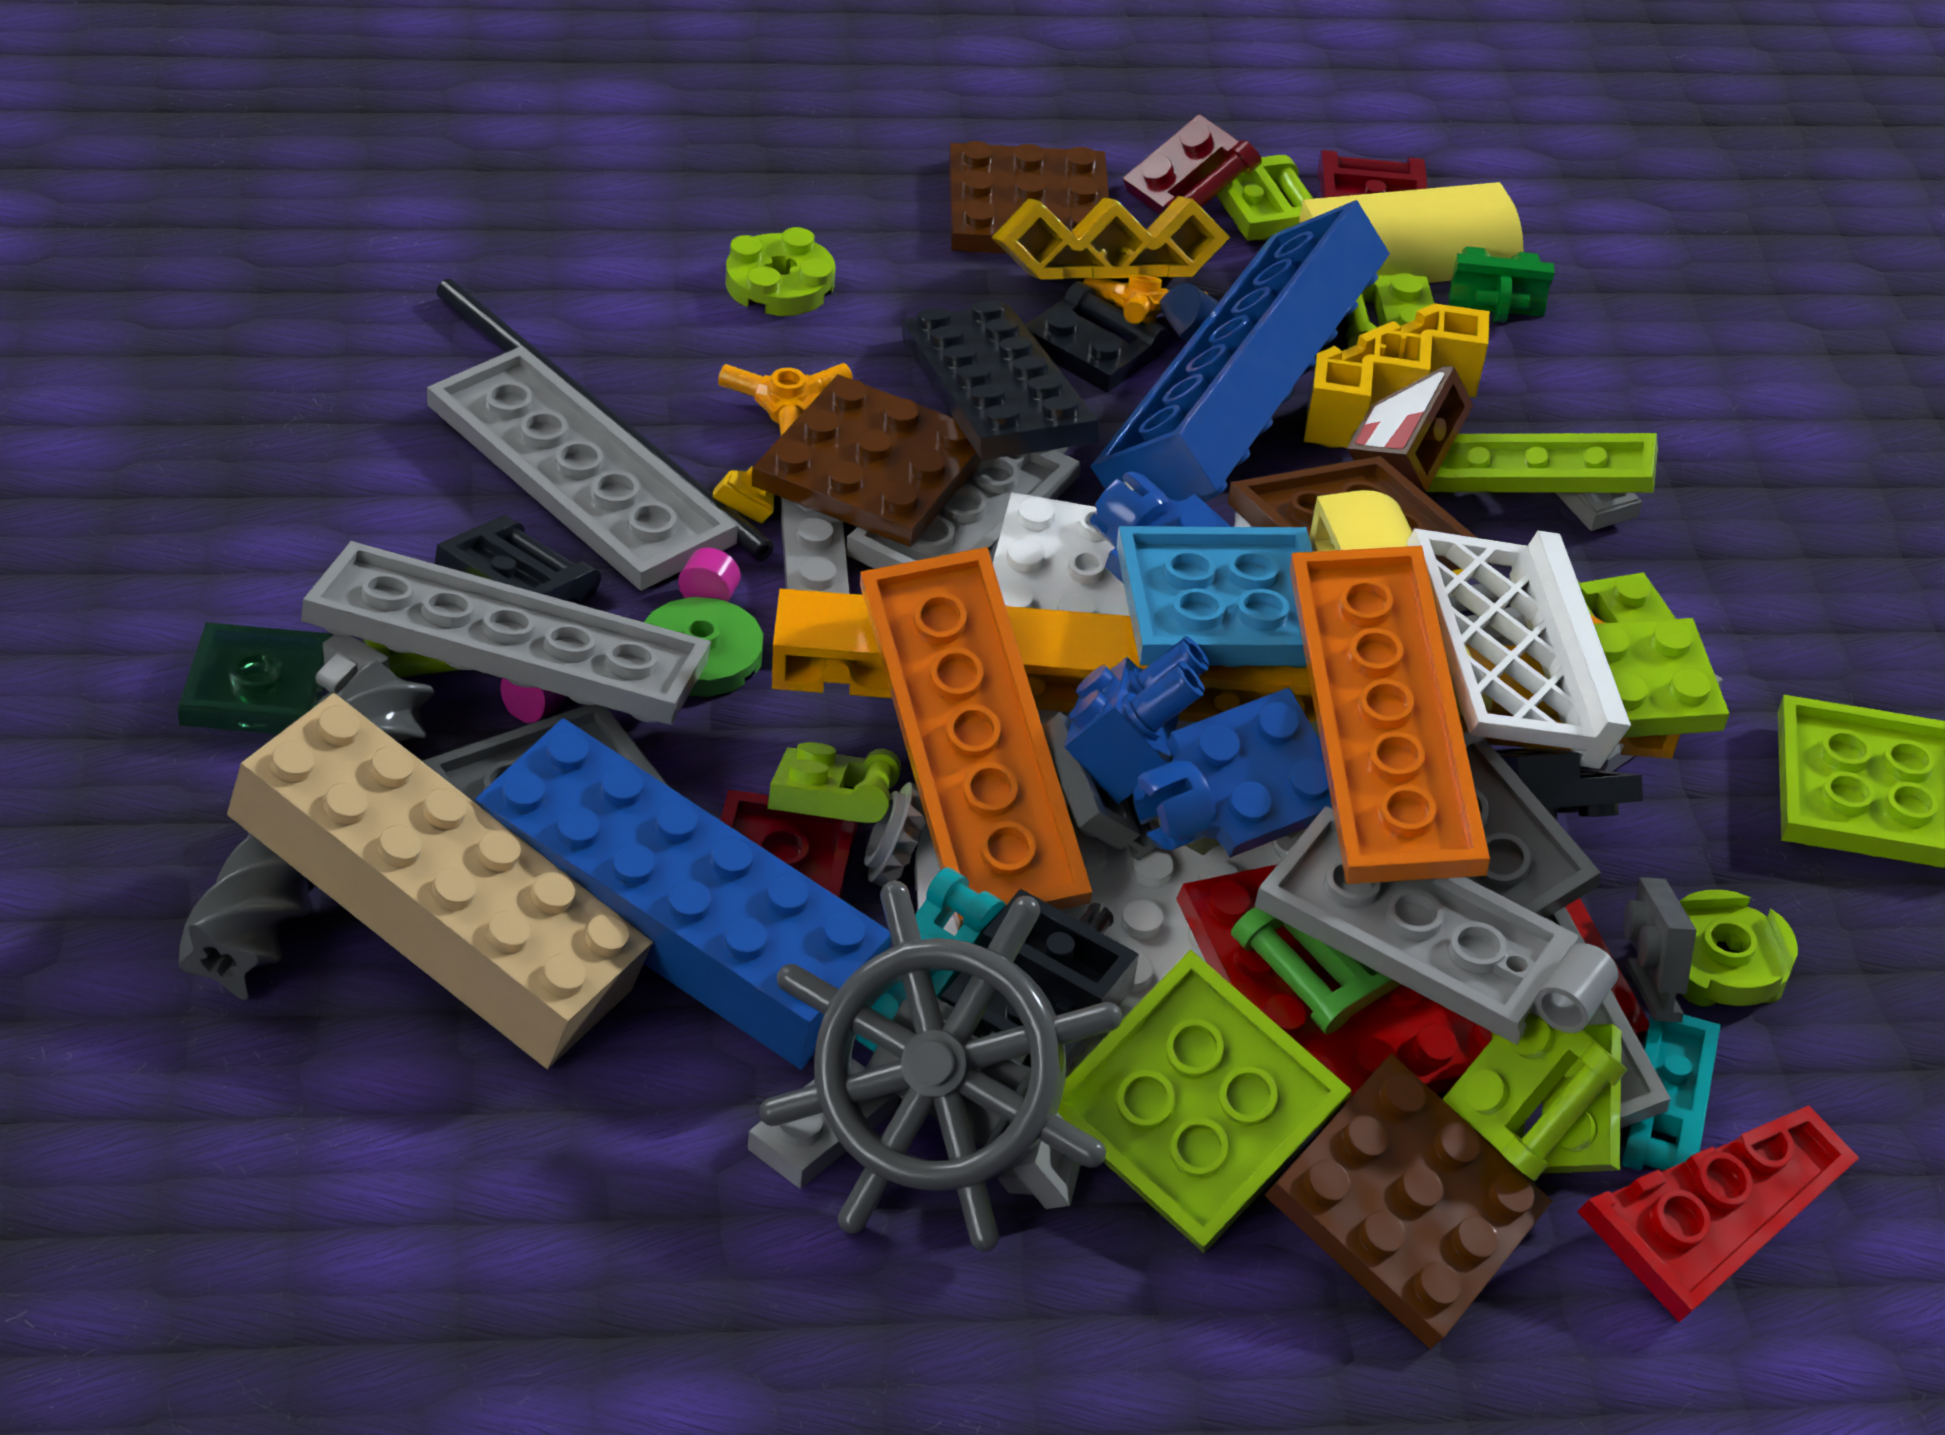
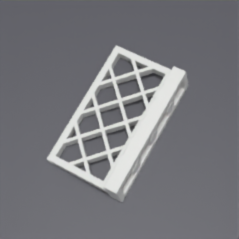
(1557, 637)

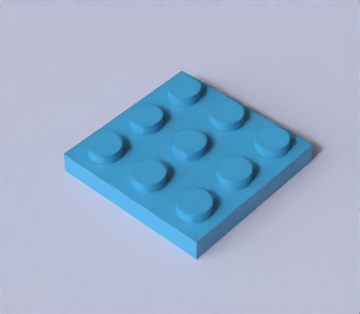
(1218, 588)

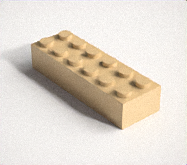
(438, 878)

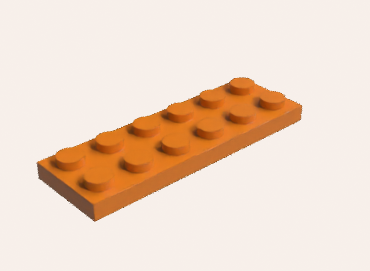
(1387, 716)
(973, 729)

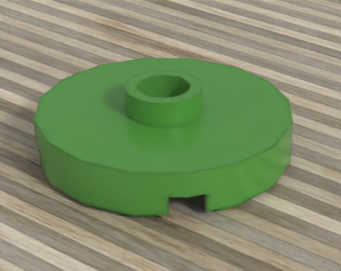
(733, 635)

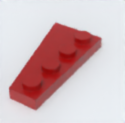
(1714, 1211)

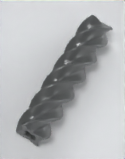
(256, 889)

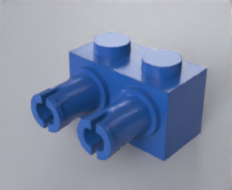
(1129, 715)

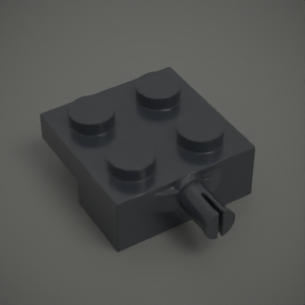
(1566, 788)
(1067, 961)

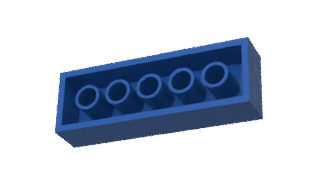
(694, 886)

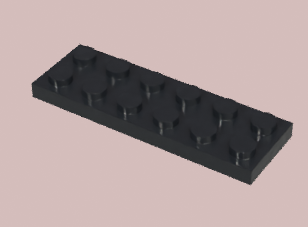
(998, 381)

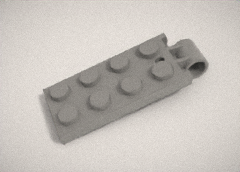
(975, 511)
(1442, 939)

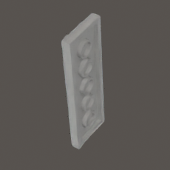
(581, 466)
(507, 632)

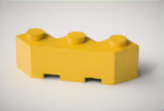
(1111, 242)
(1389, 360)

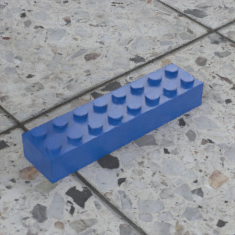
(1247, 356)

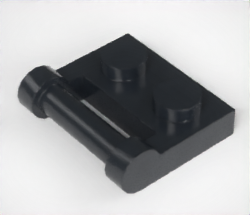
(1091, 350)
(509, 556)

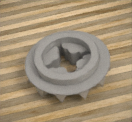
(895, 836)

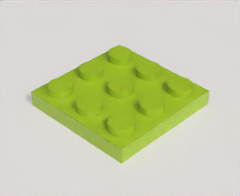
(1862, 780)
(1200, 1100)

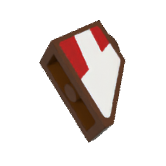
(1415, 426)

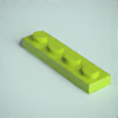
(1549, 463)

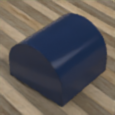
(1187, 308)

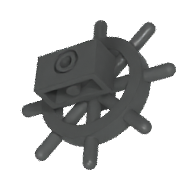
(939, 1066)

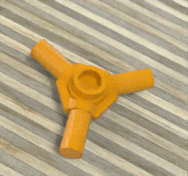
(1137, 297)
(784, 392)

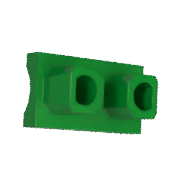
(1500, 284)

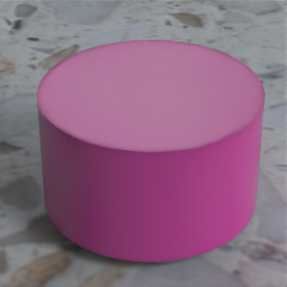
(709, 575)
(529, 703)

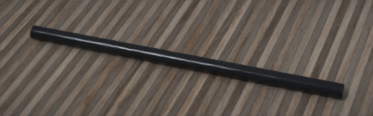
(507, 339)

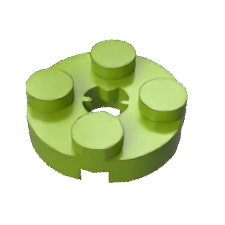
(756, 267)
(1764, 945)

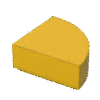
(739, 494)

